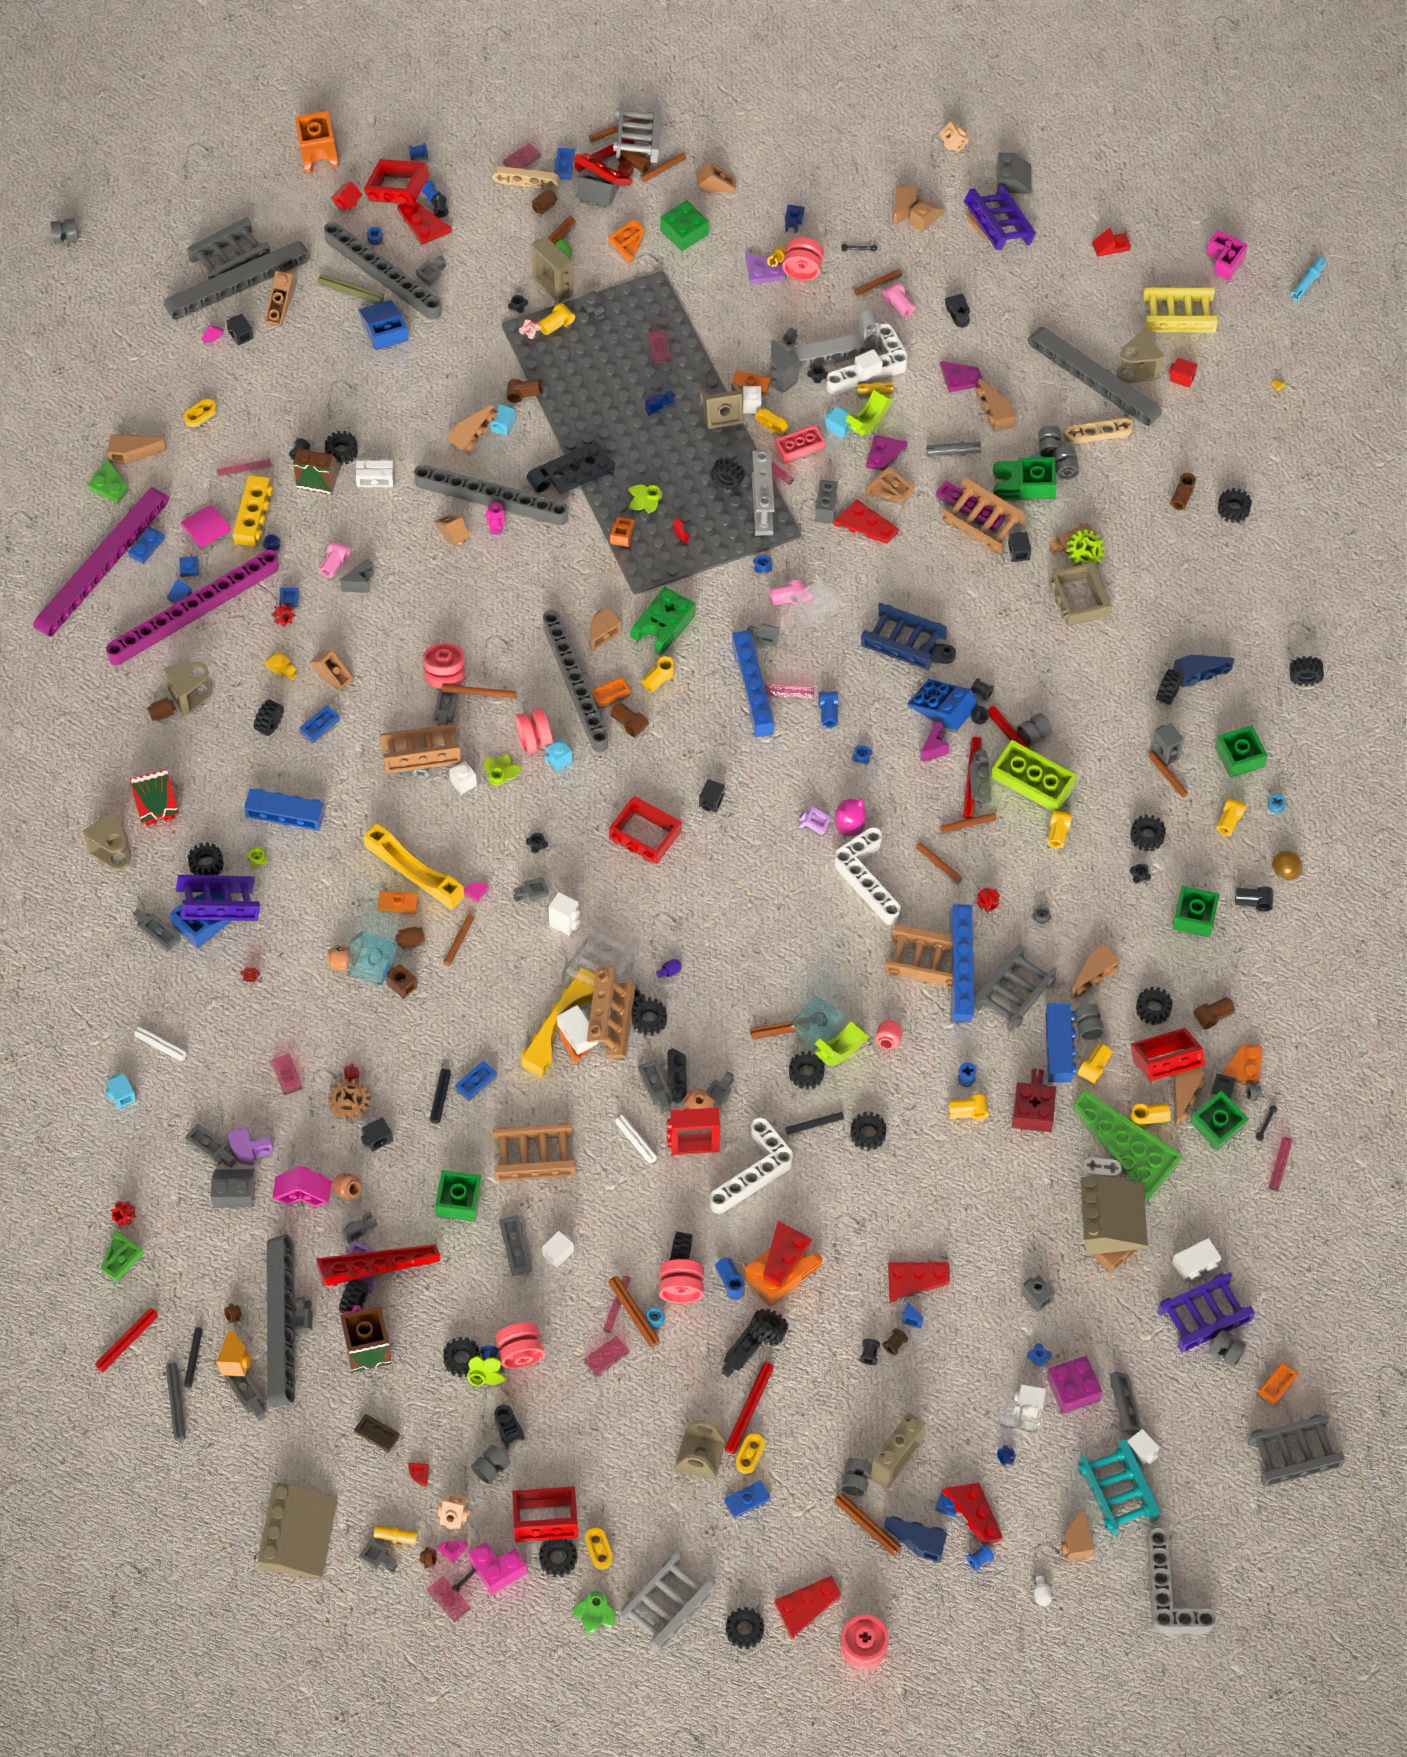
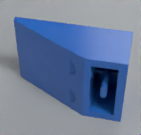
(384, 324)
(944, 703)
(198, 930)

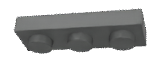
(515, 1245)
(1125, 1402)

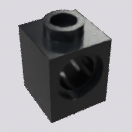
(239, 329)
(1019, 546)
(711, 796)
(376, 1134)

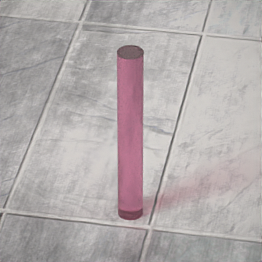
(244, 467)
(615, 1308)

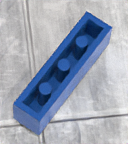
(284, 809)
(1059, 1042)

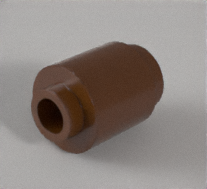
(544, 201)
(161, 709)
(409, 937)

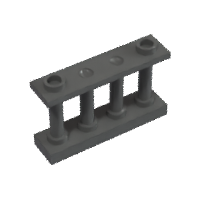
(223, 238)
(1006, 971)
(1292, 1470)

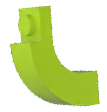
(871, 414)
(842, 1046)

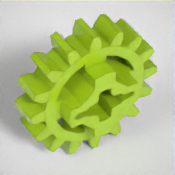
(1082, 540)

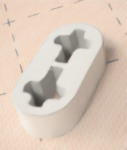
(1102, 1167)

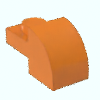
(622, 532)

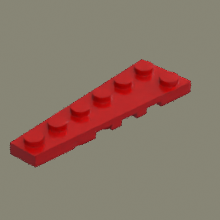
(362, 1265)

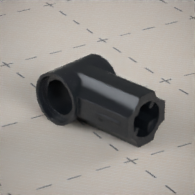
(1260, 898)

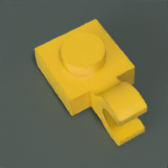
(281, 665)

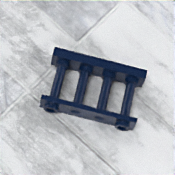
(901, 651)

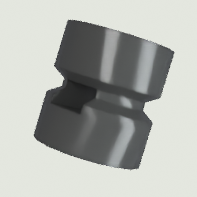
(64, 231)
(1049, 440)
(1066, 462)
(1034, 729)
(1089, 1021)
(1228, 1348)
(492, 1463)
(856, 1477)

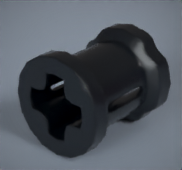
(440, 209)
(299, 443)
(982, 689)
(869, 1352)

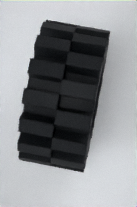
(342, 439)
(727, 474)
(1231, 513)
(1306, 671)
(1169, 686)
(268, 717)
(1148, 823)
(205, 851)
(649, 1006)
(1151, 1015)
(806, 1080)
(865, 1141)
(681, 1246)
(353, 1295)
(768, 1327)
(452, 1349)
(560, 1568)
(744, 1640)

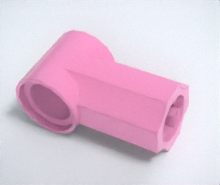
(897, 296)
(335, 556)
(781, 594)

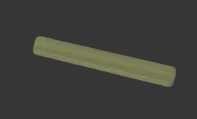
(350, 289)

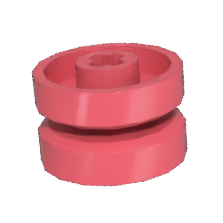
(803, 259)
(444, 665)
(533, 730)
(681, 1281)
(520, 1345)
(861, 1630)

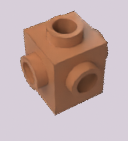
(698, 1100)

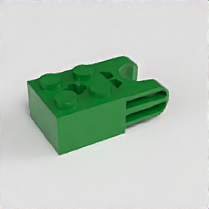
(1026, 479)
(665, 619)

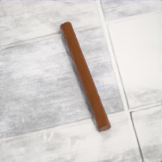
(611, 130)
(478, 691)

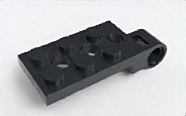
(543, 475)

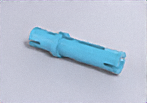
(1311, 274)

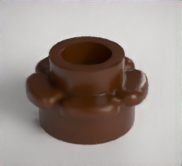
(232, 1313)
(428, 1557)

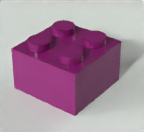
(1074, 1384)

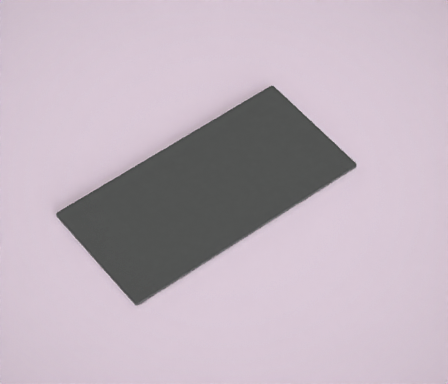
(597, 390)

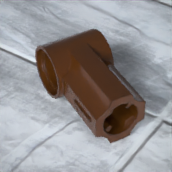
(636, 159)
(518, 390)
(1183, 491)
(633, 722)
(1210, 1014)

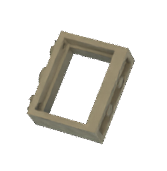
(561, 282)
(1078, 573)
(898, 1450)

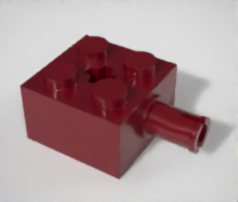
(1034, 1104)

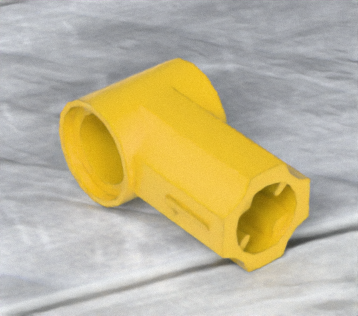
(560, 316)
(658, 674)
(1232, 813)
(1059, 825)
(1093, 1067)
(973, 1107)
(1150, 1114)

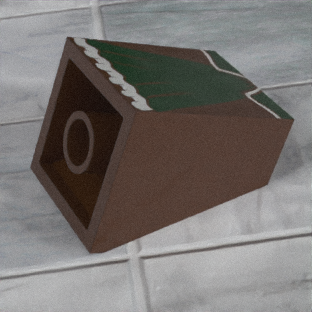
(316, 471)
(366, 1339)

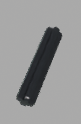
(440, 1095)

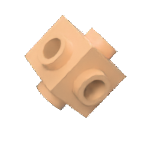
(954, 137)
(453, 1511)

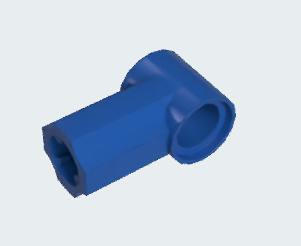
(829, 703)
(730, 1277)

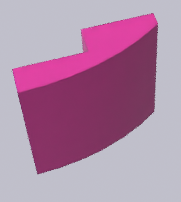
(205, 526)

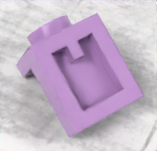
(814, 819)

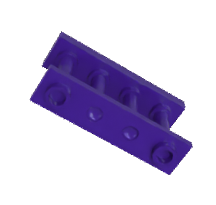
(991, 226)
(215, 909)
(1205, 1331)

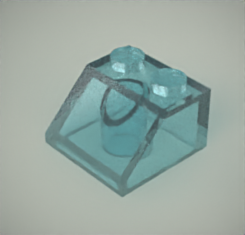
(370, 957)
(818, 1021)

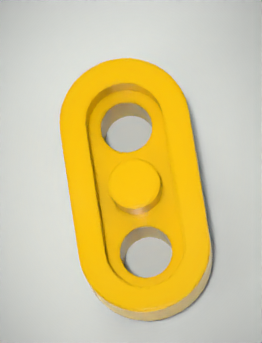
(199, 413)
(771, 421)
(749, 1454)
(598, 1549)

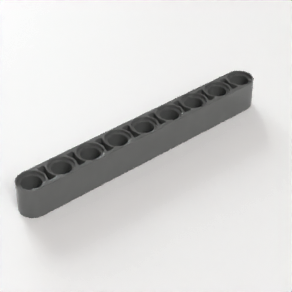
(382, 270)
(236, 280)
(1095, 376)
(488, 493)
(577, 687)
(280, 1321)

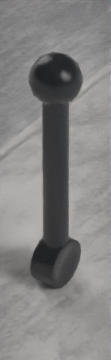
(844, 247)
(1260, 1136)
(457, 1586)

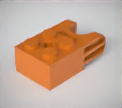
(316, 140)
(770, 1292)

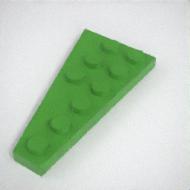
(1138, 1152)

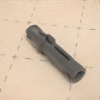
(955, 448)

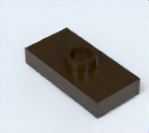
(377, 1433)

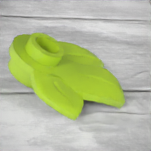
(643, 497)
(502, 768)
(484, 1371)

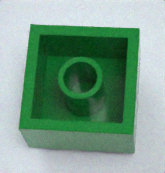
(684, 225)
(1241, 751)
(1196, 911)
(1219, 1120)
(458, 1195)

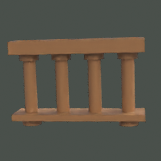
(984, 498)
(420, 758)
(921, 939)
(620, 1016)
(527, 1170)

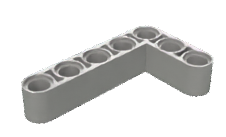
(842, 347)
(1164, 1591)

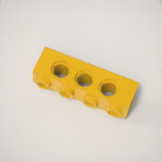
(249, 523)

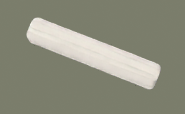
(160, 1043)
(637, 1140)

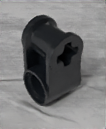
(958, 309)
(509, 1428)

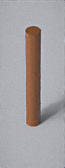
(663, 167)
(877, 282)
(1169, 776)
(968, 822)
(938, 862)
(458, 940)

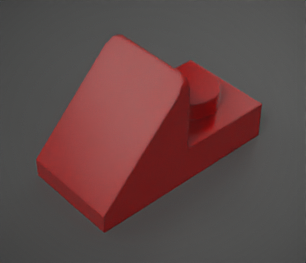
(1110, 244)

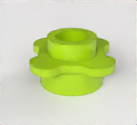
(257, 852)

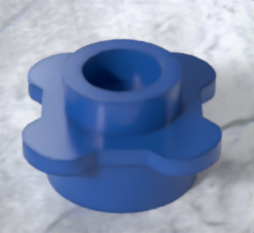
(762, 559)
(864, 750)
(1033, 1355)

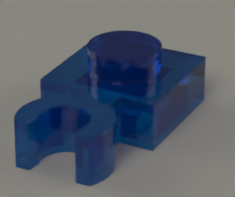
(793, 217)
(657, 402)

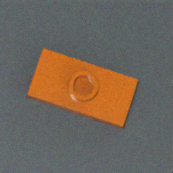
(748, 379)
(610, 692)
(397, 902)
(1278, 1384)

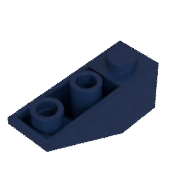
(1201, 667)
(922, 1540)

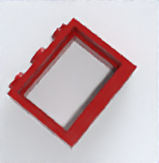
(395, 168)
(653, 815)
(1172, 1063)
(694, 1120)
(549, 1528)

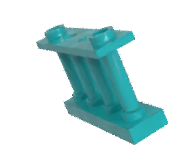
(1131, 1472)

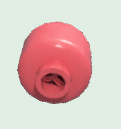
(888, 1035)

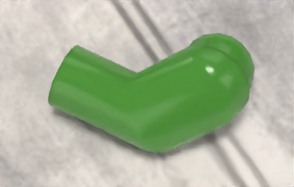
(565, 247)

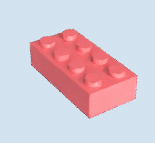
(799, 443)

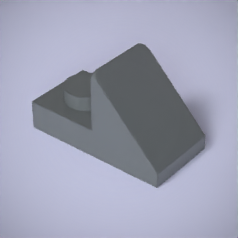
(357, 578)

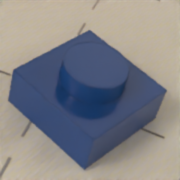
(189, 566)
(289, 596)
(945, 1506)

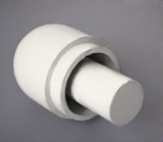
(1042, 1592)

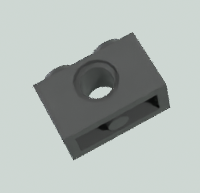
(826, 501)
(1167, 744)

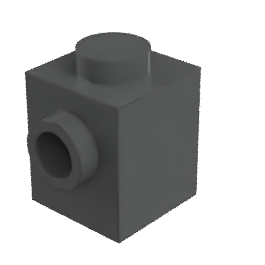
(1037, 1293)

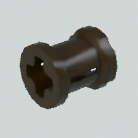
(895, 1341)

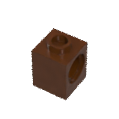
(404, 987)

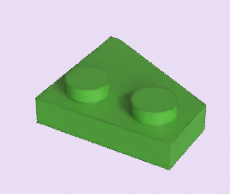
(108, 483)
(120, 1257)

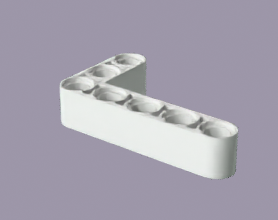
(893, 359)
(864, 877)
(756, 1171)

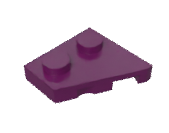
(959, 376)
(884, 451)

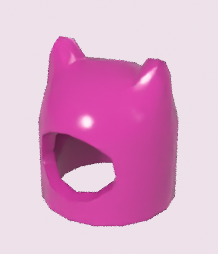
(850, 817)

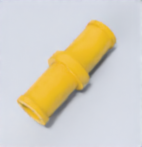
(777, 256)
(868, 388)
(395, 1535)

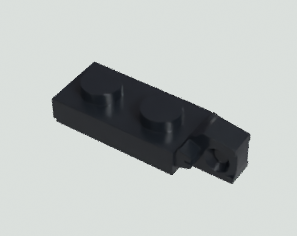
(677, 1074)
(740, 1352)

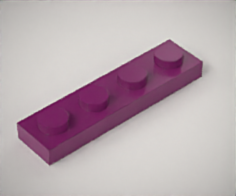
(950, 494)

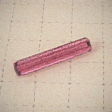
(789, 691)
(1280, 1164)

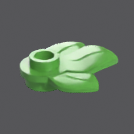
(594, 1615)

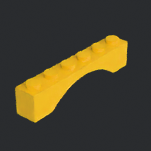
(391, 851)
(539, 1054)

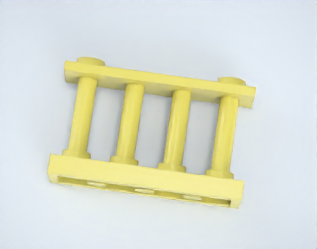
(1180, 323)

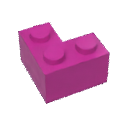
(1228, 254)
(302, 1186)
(494, 1571)

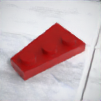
(602, 170)
(423, 223)
(864, 520)
(785, 1253)
(914, 1277)
(973, 1505)
(805, 1604)

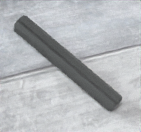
(175, 1402)

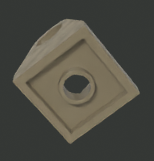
(1145, 363)
(714, 403)
(182, 686)
(106, 839)
(707, 1440)

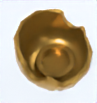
(1287, 865)

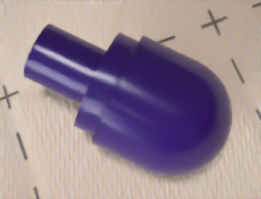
(670, 968)

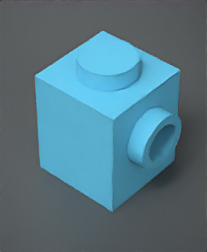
(504, 421)
(836, 422)
(558, 755)
(120, 1091)

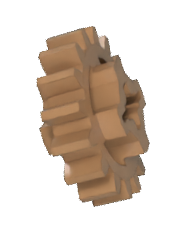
(345, 1107)

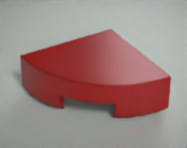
(678, 530)
(419, 1473)

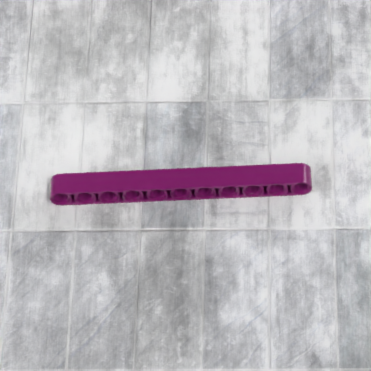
(101, 562)
(202, 601)

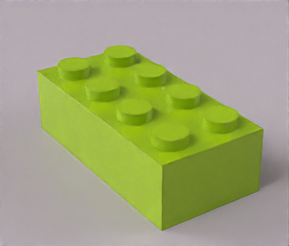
(1034, 776)

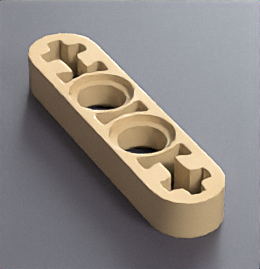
(507, 176)
(1099, 434)

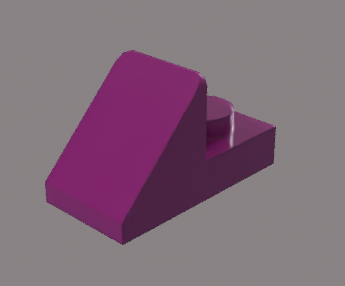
(934, 746)

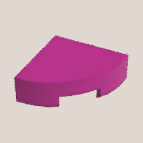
(212, 334)
(476, 890)
(452, 1550)

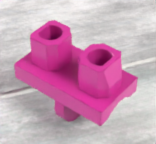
(495, 518)

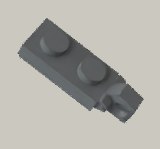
(445, 707)
(980, 777)
(156, 929)
(655, 1084)
(210, 1145)
(247, 1394)

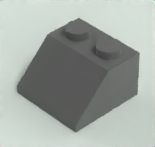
(1013, 173)
(596, 190)
(783, 368)
(232, 1188)

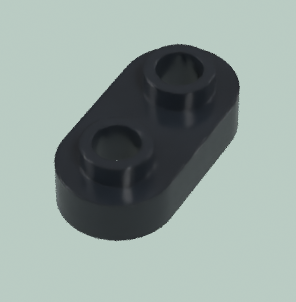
(938, 654)

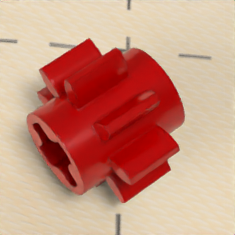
(285, 618)
(988, 899)
(123, 1213)

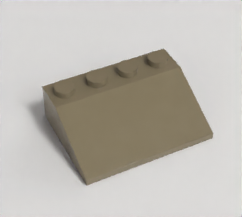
(1113, 1215)
(296, 1531)

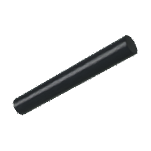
(814, 1123)
(193, 1357)

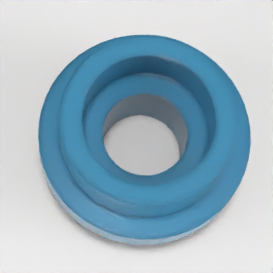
(655, 1312)

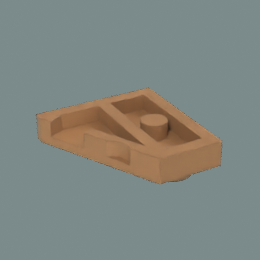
(890, 487)

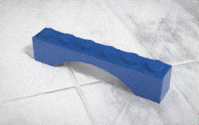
(756, 695)
(962, 955)

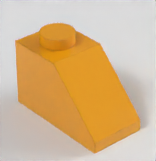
(233, 1357)

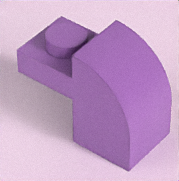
(246, 1150)

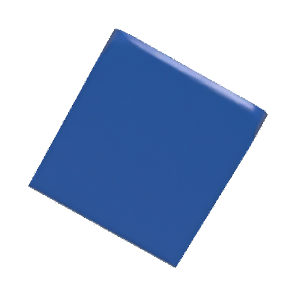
(179, 592)
(912, 1317)

